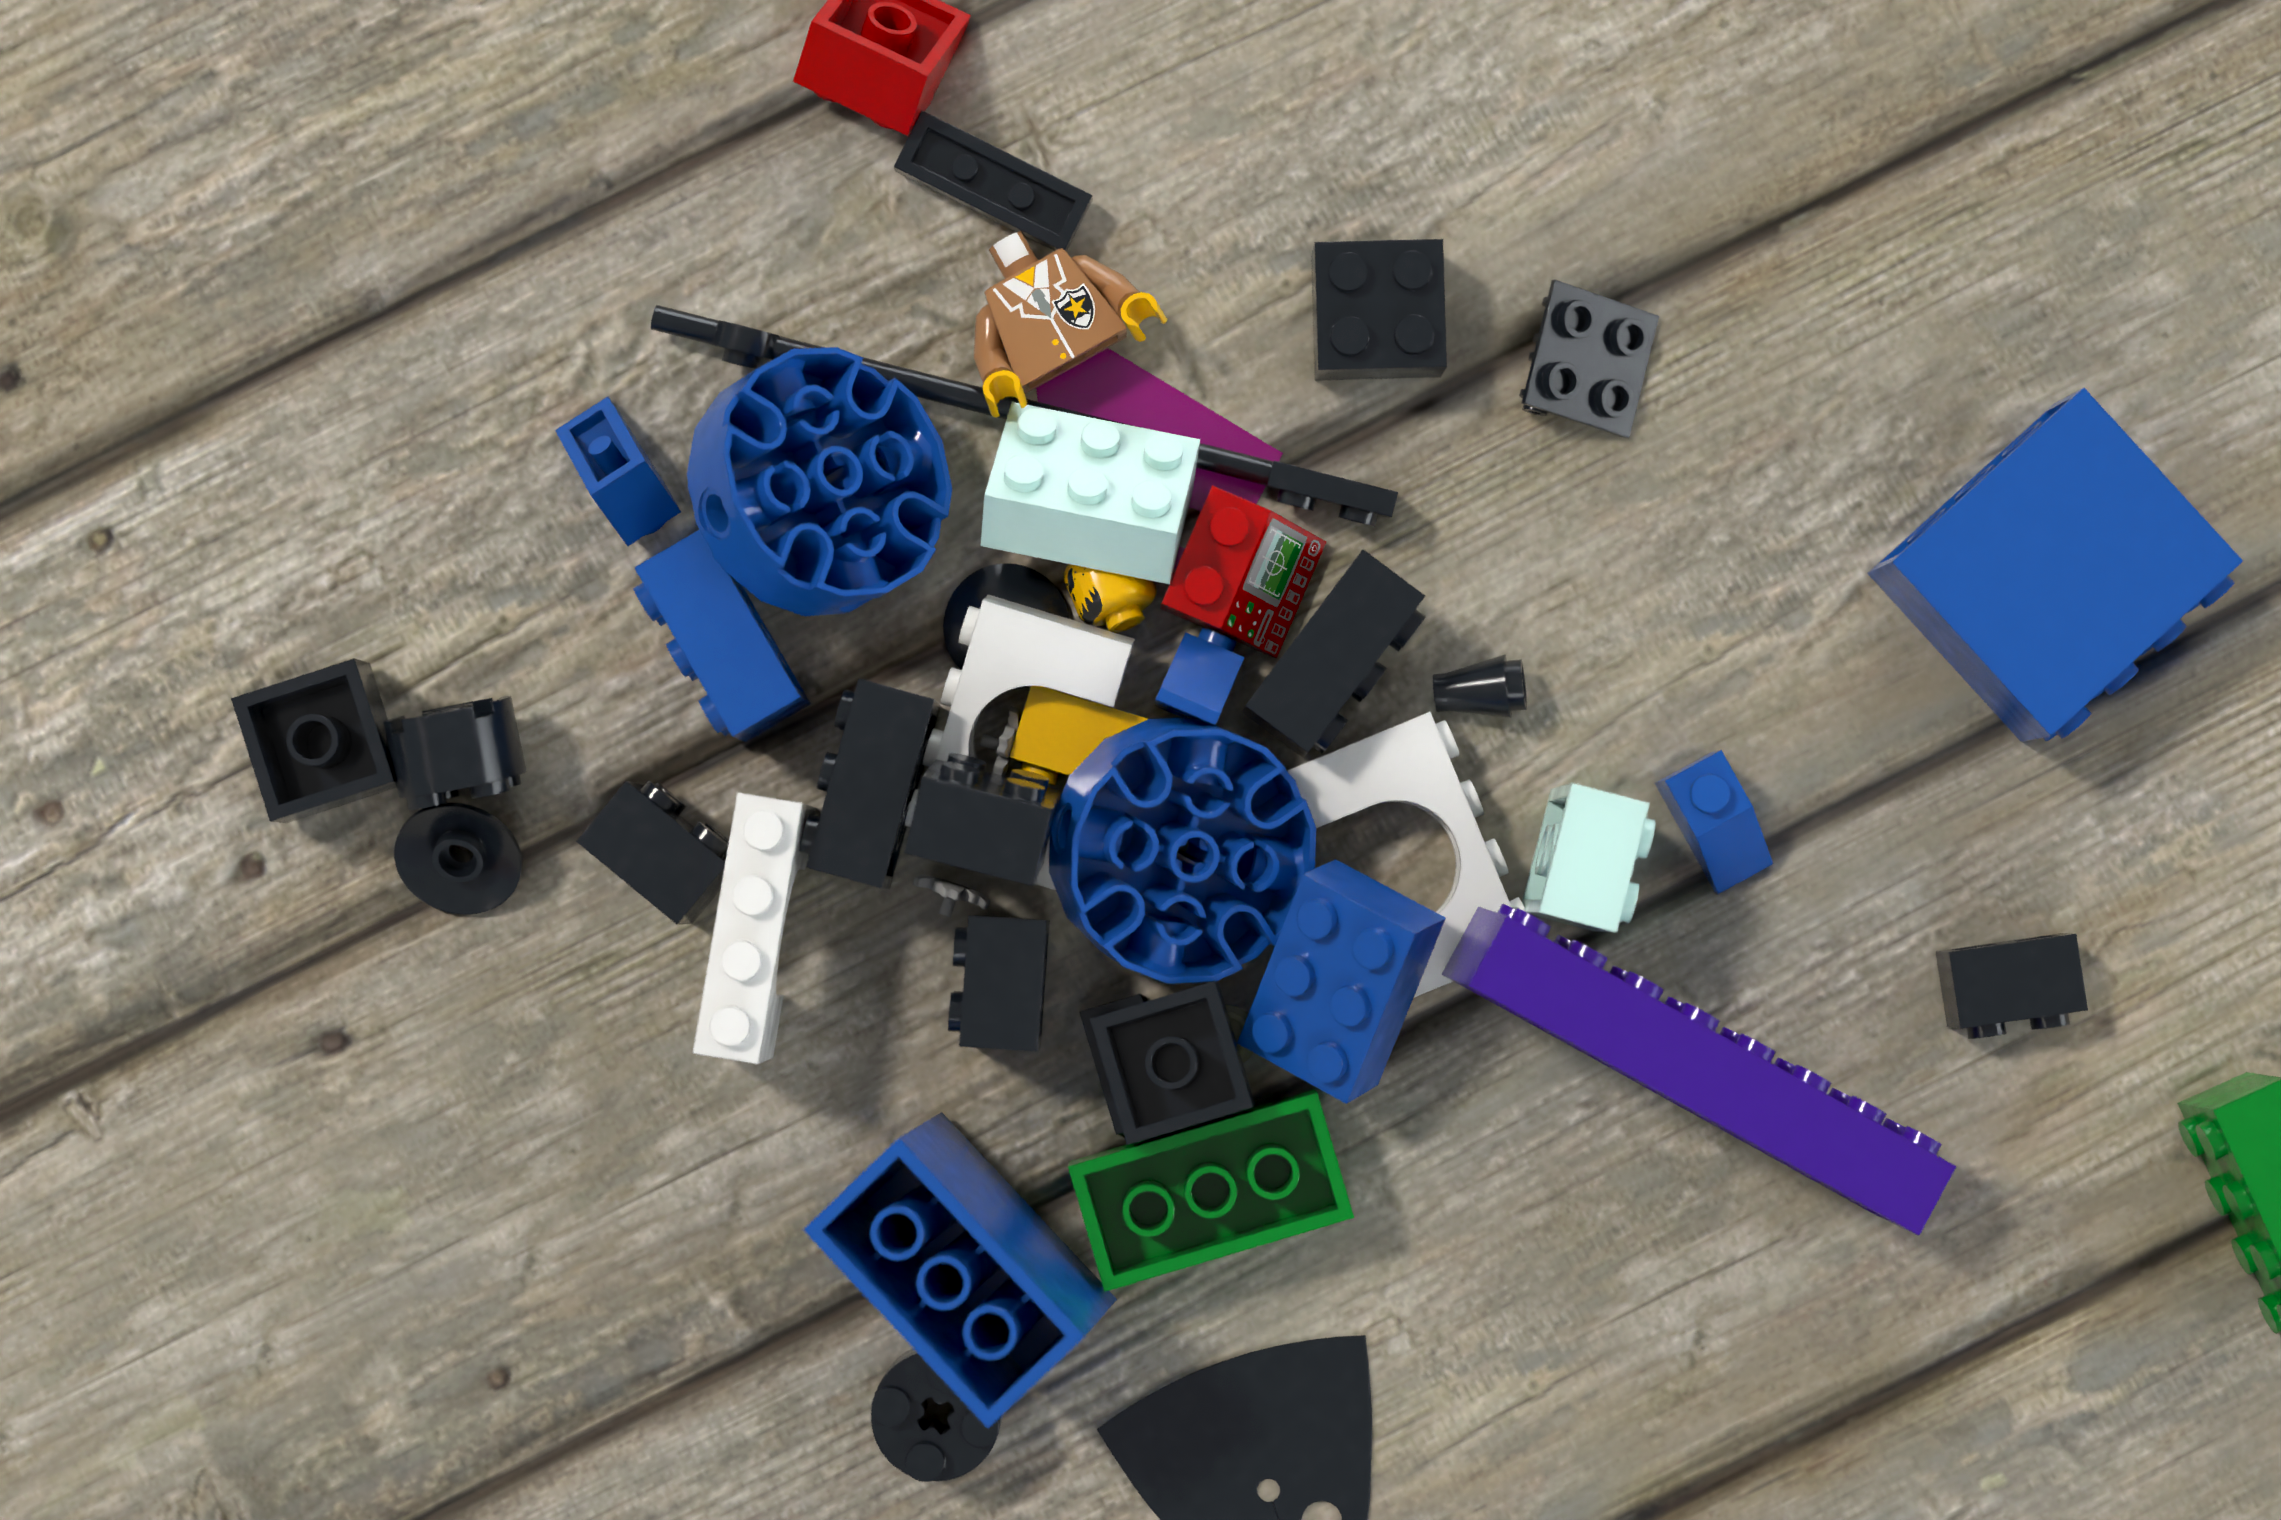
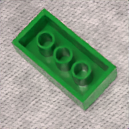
(2240, 1143)
(1210, 1190)

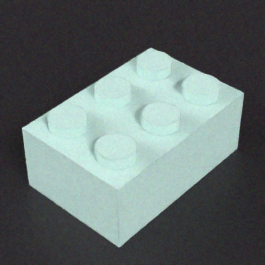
(1089, 492)
(1588, 858)

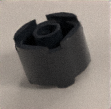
(456, 749)
(921, 1446)

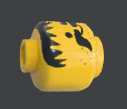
(1108, 597)

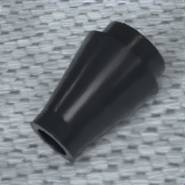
(1482, 688)

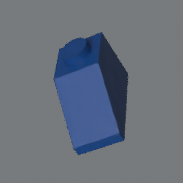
(617, 472)
(1200, 677)
(1716, 820)

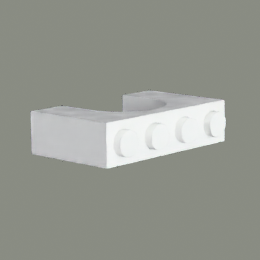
(1016, 649)
(1415, 769)
(739, 992)

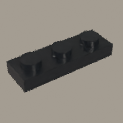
(992, 182)

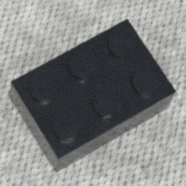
(1336, 656)
(869, 783)

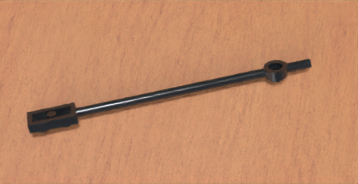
(1295, 484)

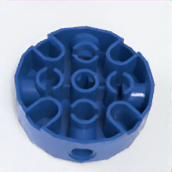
(818, 482)
(1120, 836)

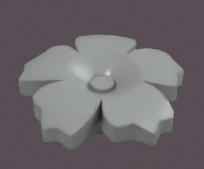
(1004, 743)
(951, 892)

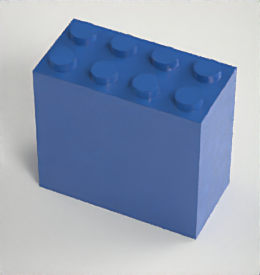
(2057, 569)
(961, 1267)

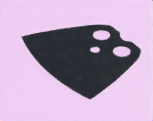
(1268, 1414)

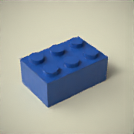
(719, 639)
(1340, 980)

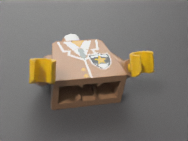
(1050, 318)

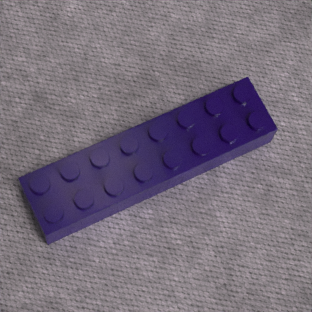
(1707, 1073)

